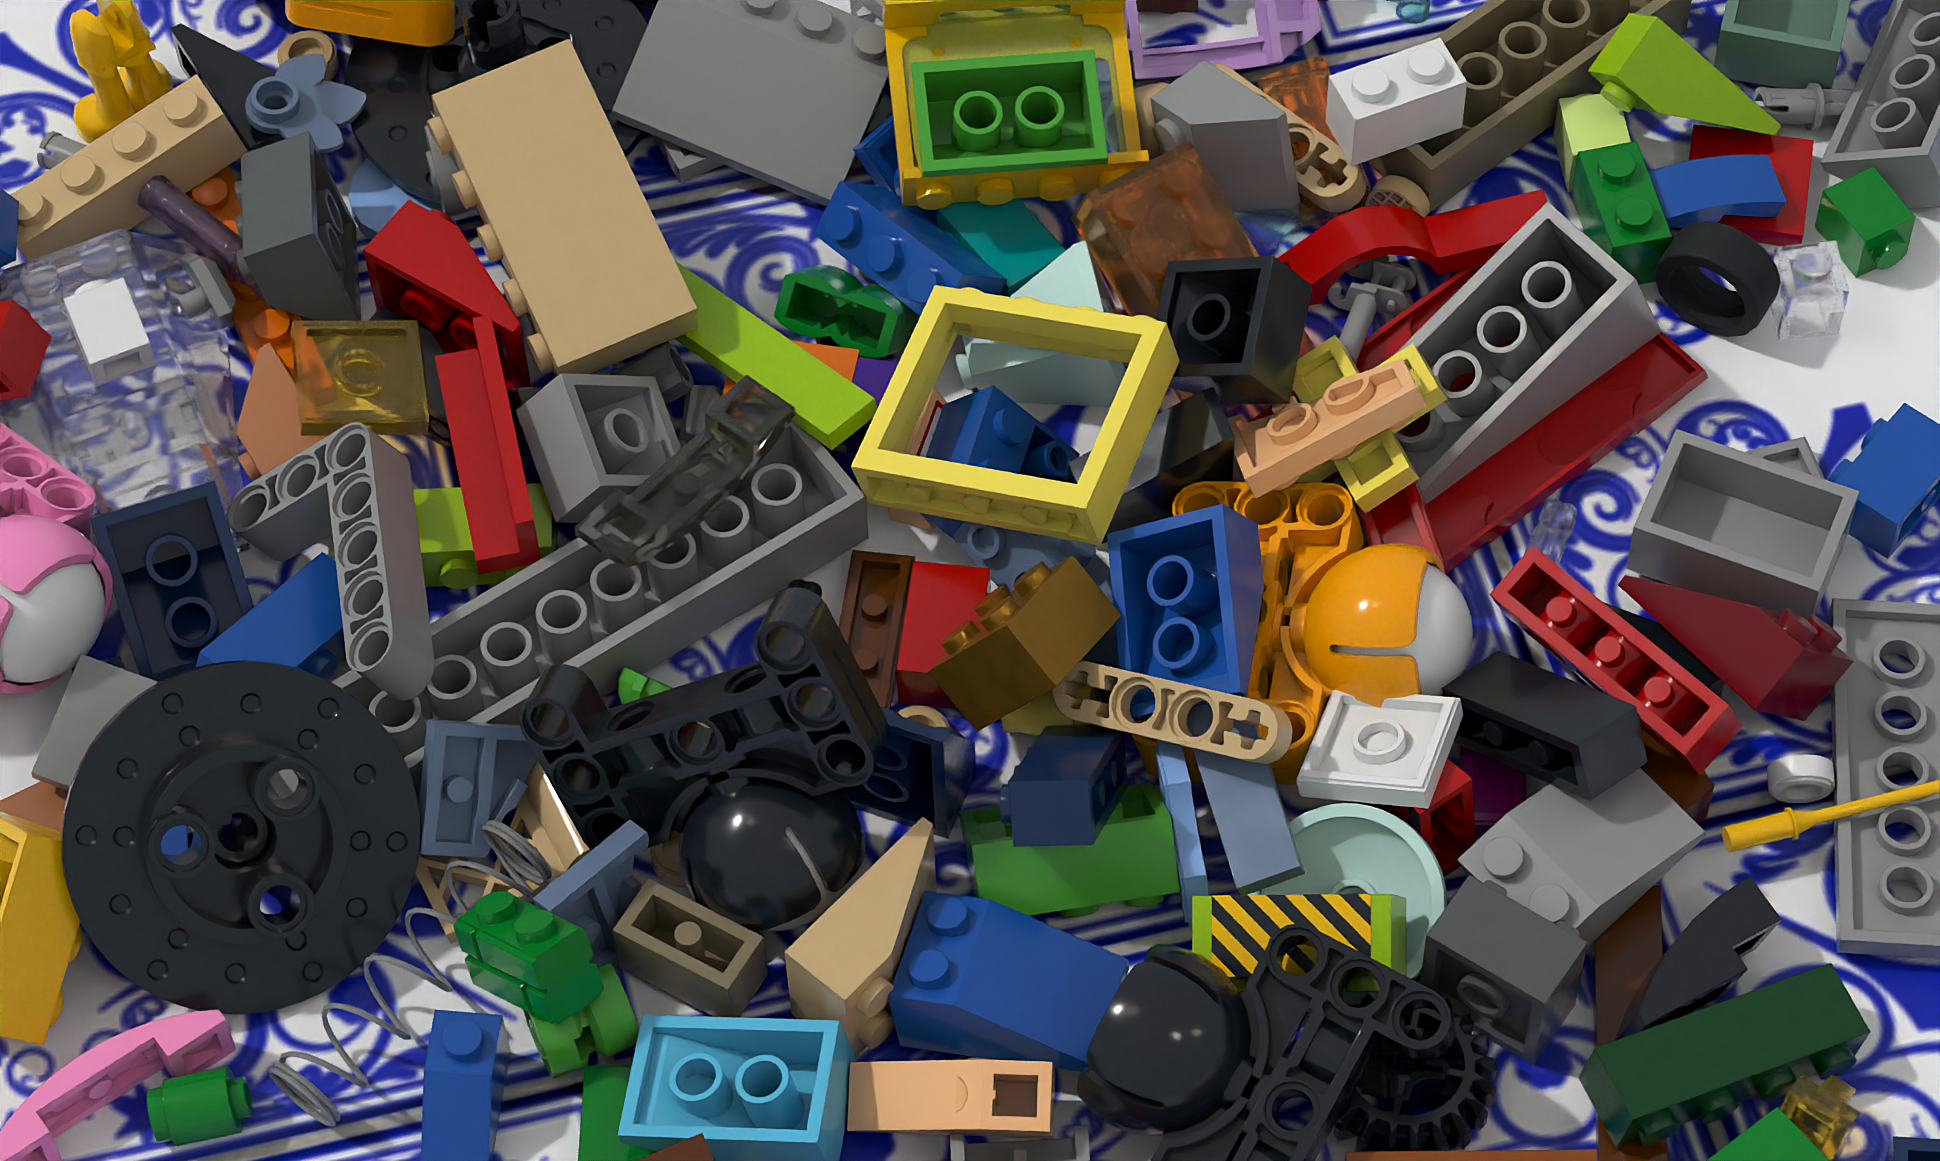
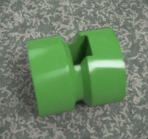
(600, 1026)

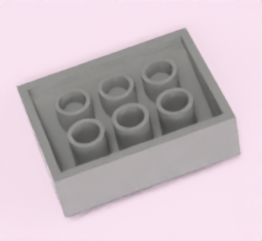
(759, 87)

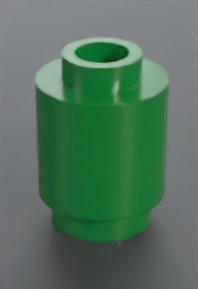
(199, 1106)

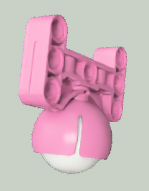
(50, 573)

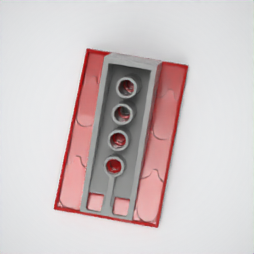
(1542, 377)

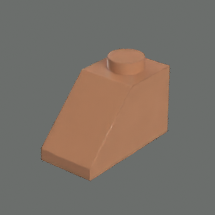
(270, 416)

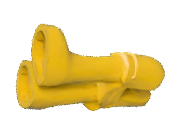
(101, 46)

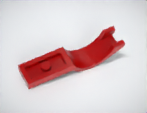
(1443, 240)

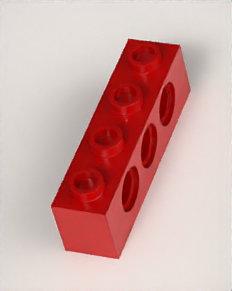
(1616, 659)

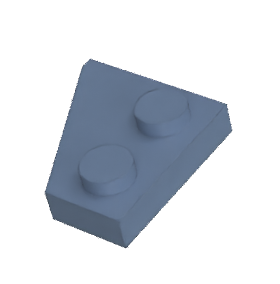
(467, 778)
(598, 890)

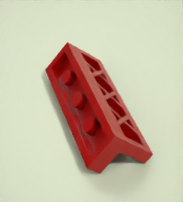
(487, 454)

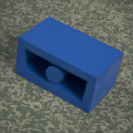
(1895, 478)

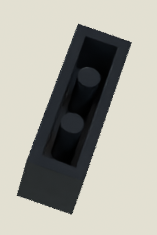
(1547, 725)

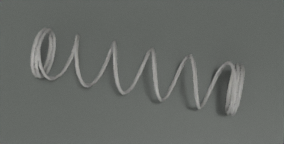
(309, 1096)

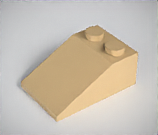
(853, 950)

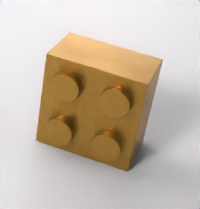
(1023, 641)

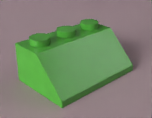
(1006, 113)
(1127, 862)

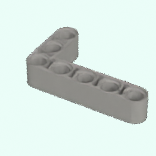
(364, 497)

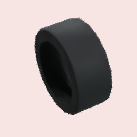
(1731, 256)

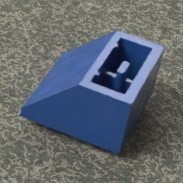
(998, 435)

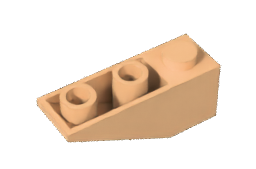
(953, 1097)

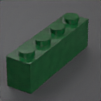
(1724, 1057)

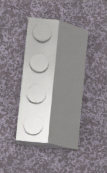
(1904, 124)

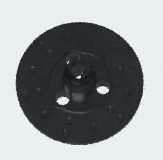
(486, 36)
(192, 759)

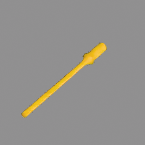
(1793, 822)

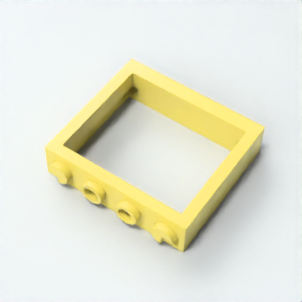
(1005, 498)

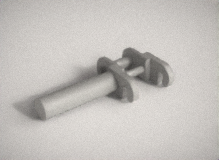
(1380, 295)

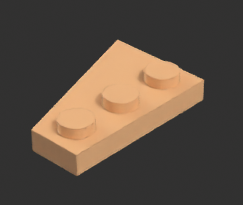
(1304, 435)

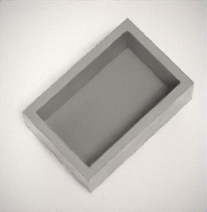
(1741, 527)

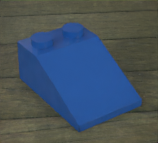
(1187, 601)
(1000, 984)

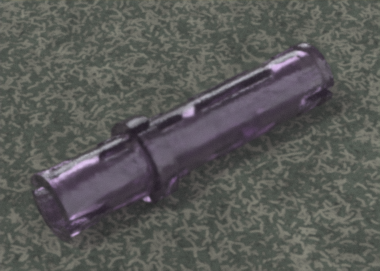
(195, 226)

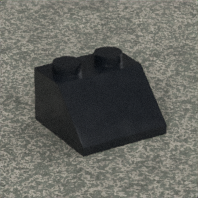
(1235, 326)

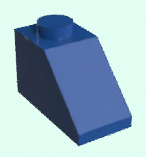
(463, 1086)

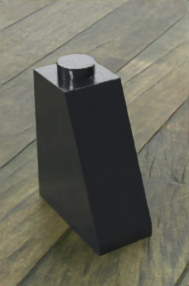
(1183, 447)

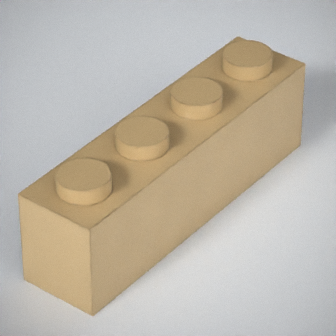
(100, 184)

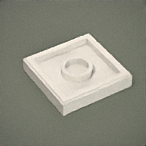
(1381, 752)

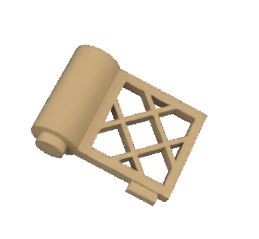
(552, 836)

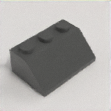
(297, 232)

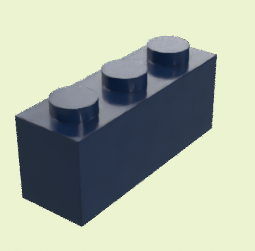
(1065, 786)

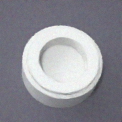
(1801, 778)

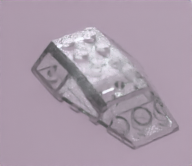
(149, 427)

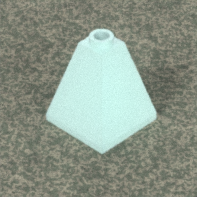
(1043, 374)

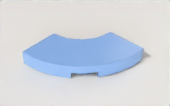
(1178, 799)

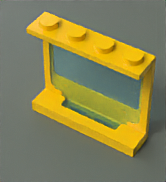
(1005, 28)

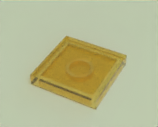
(359, 375)

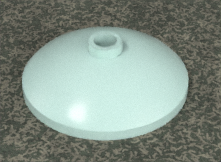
(1368, 852)

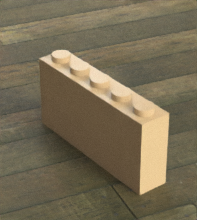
(562, 212)

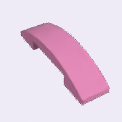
(100, 1075)

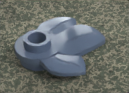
(305, 103)

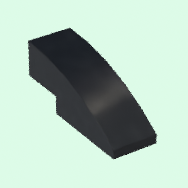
(1702, 959)

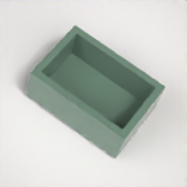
(1782, 41)

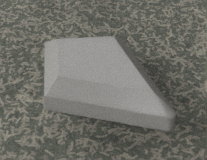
(210, 291)

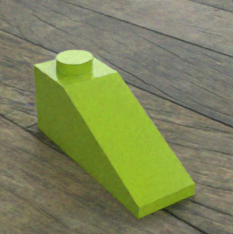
(1661, 73)

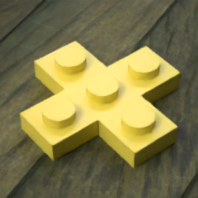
(1379, 464)

